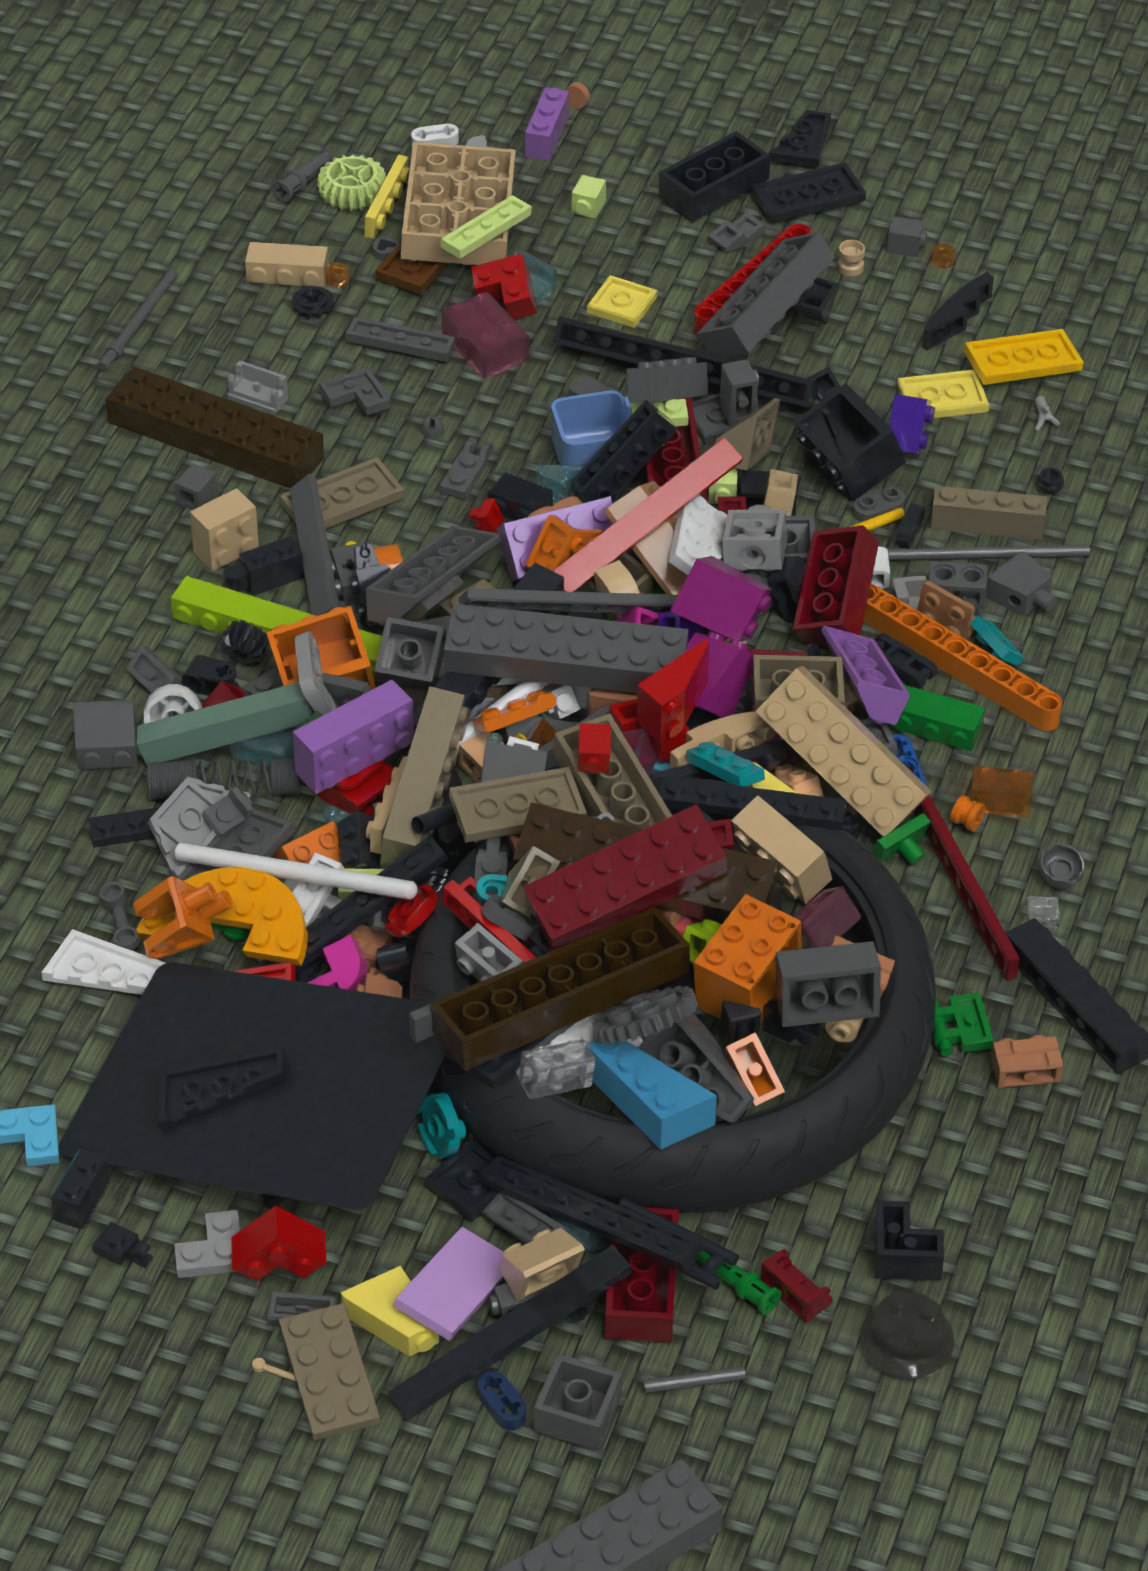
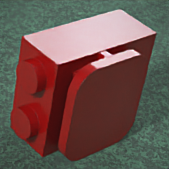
(359, 790)

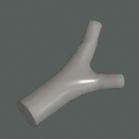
(1044, 413)

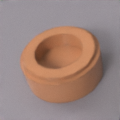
(578, 95)

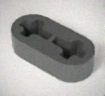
(508, 917)

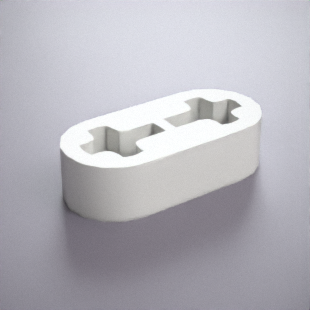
(436, 134)

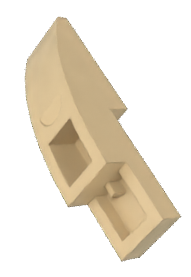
(730, 733)

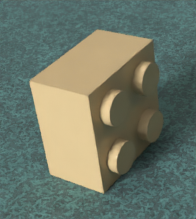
(224, 529)

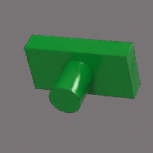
(904, 840)

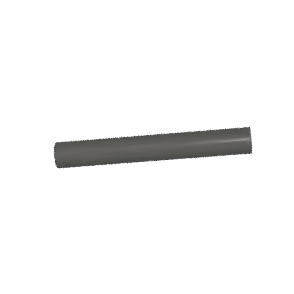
(694, 1379)

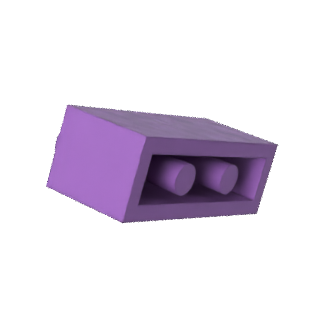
(547, 124)

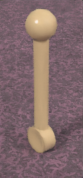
(259, 1365)

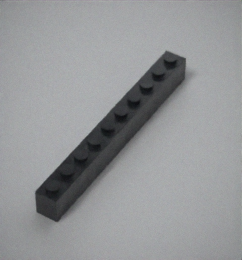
(638, 348)

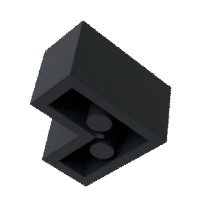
(903, 1250)

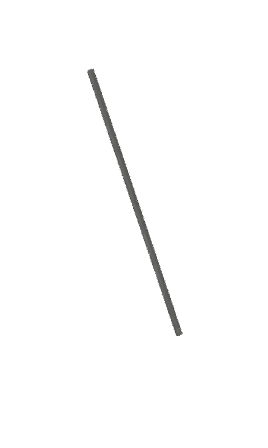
(984, 552)

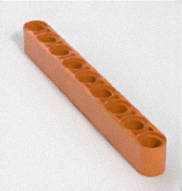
(963, 660)

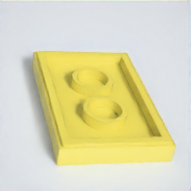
(949, 392)

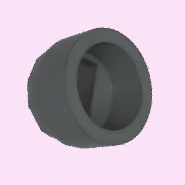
(432, 433)

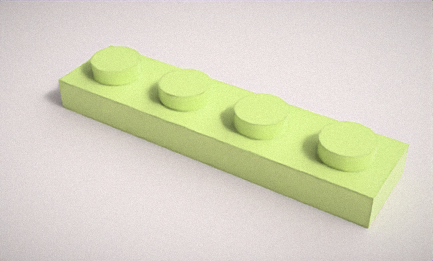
(485, 226)

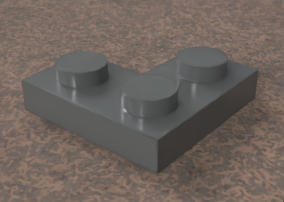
(356, 386)

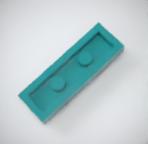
(725, 764)

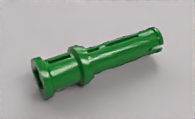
(746, 1285)

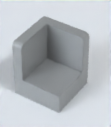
(908, 589)

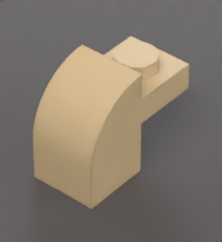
(614, 579)

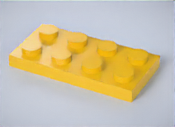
(1023, 356)

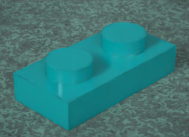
(991, 635)

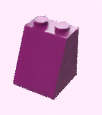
(722, 599)
(727, 674)

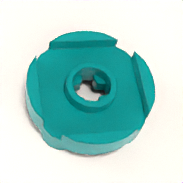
(440, 1125)

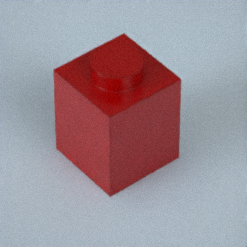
(594, 748)

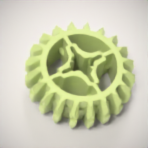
(350, 182)

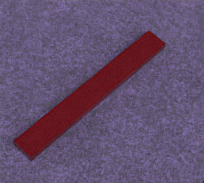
(969, 891)

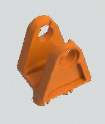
(193, 915)

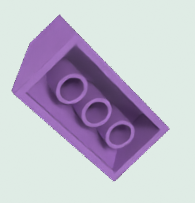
(868, 675)

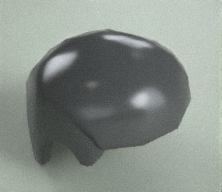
(1061, 866)

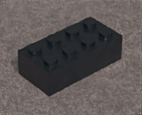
(714, 175)

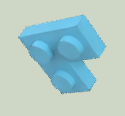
(37, 1128)

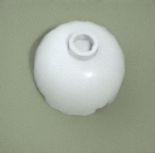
(169, 702)

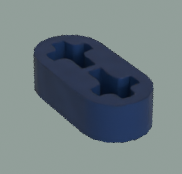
(496, 1404)

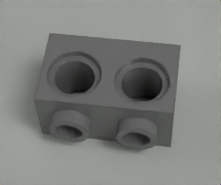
(961, 580)

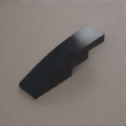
(954, 313)

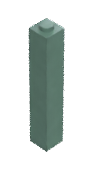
(222, 724)

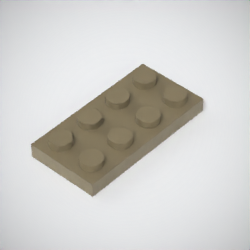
(353, 492)
(502, 804)
(329, 1372)

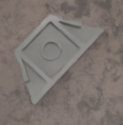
(182, 819)

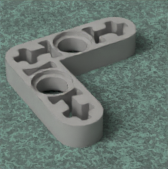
(311, 674)

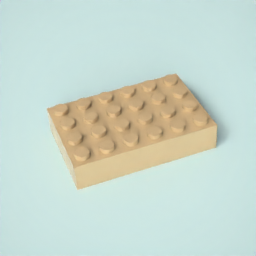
(448, 190)

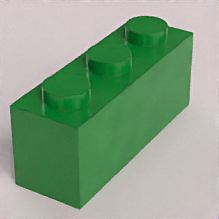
(941, 719)

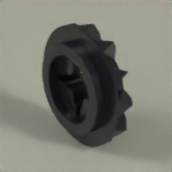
(311, 295)

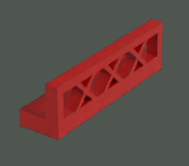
(470, 913)

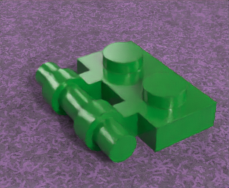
(970, 1025)

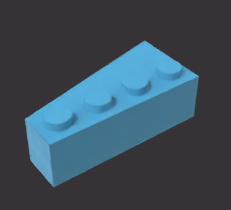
(651, 1093)

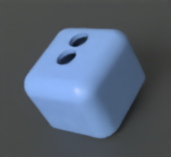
(586, 423)

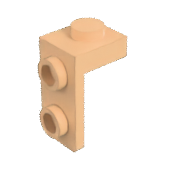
(799, 779)

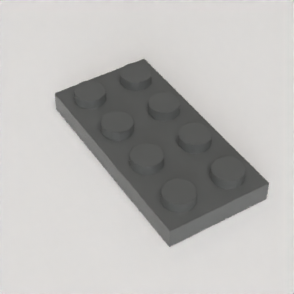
(257, 836)

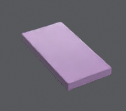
(453, 1284)

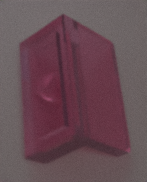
(827, 916)

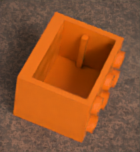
(338, 642)
(742, 957)

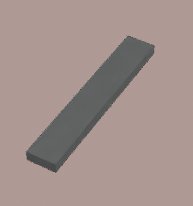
(314, 546)

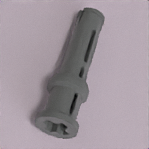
(296, 179)

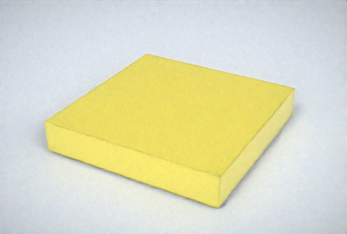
(622, 301)

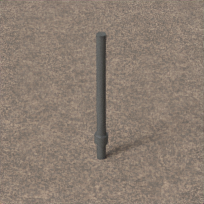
(116, 348)

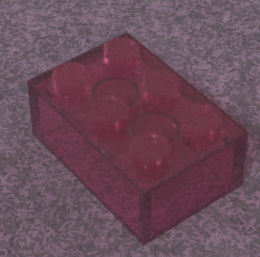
(486, 334)

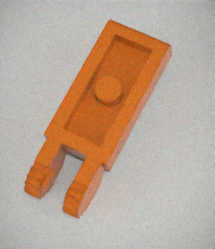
(517, 710)

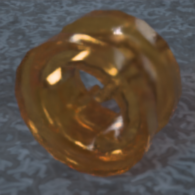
(943, 255)
(337, 275)

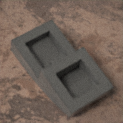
(738, 234)

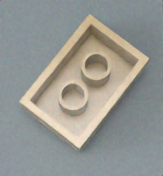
(768, 835)

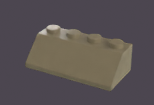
(989, 512)

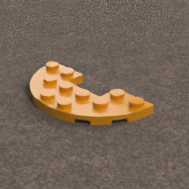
(258, 905)

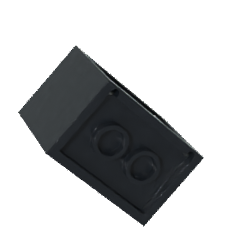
(849, 442)

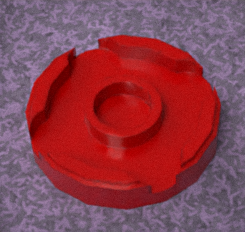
(410, 914)

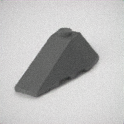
(697, 1055)

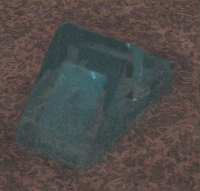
(558, 479)

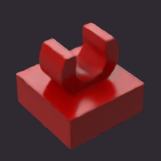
(487, 516)

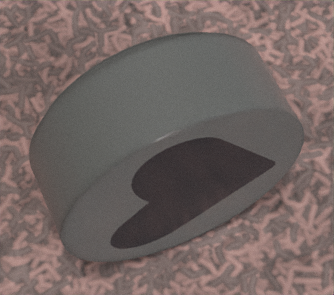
(384, 247)

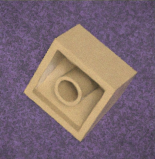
(540, 1262)

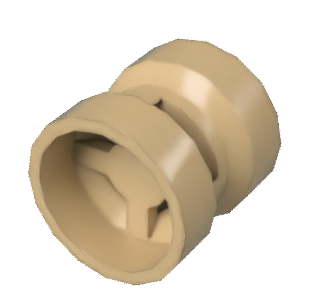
(851, 258)

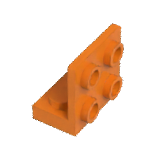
(559, 542)
(322, 841)

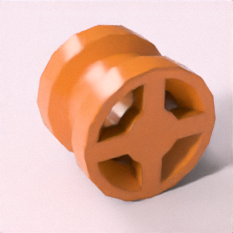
(967, 813)

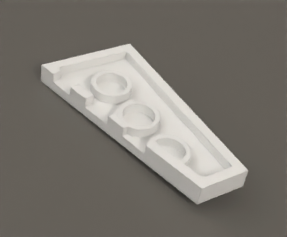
(100, 965)

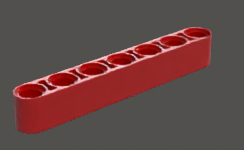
(717, 299)

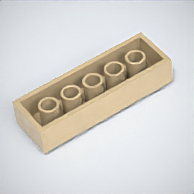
(843, 751)

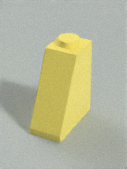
(372, 1309)

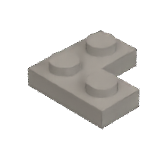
(209, 1255)

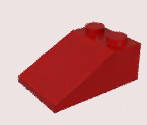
(672, 693)

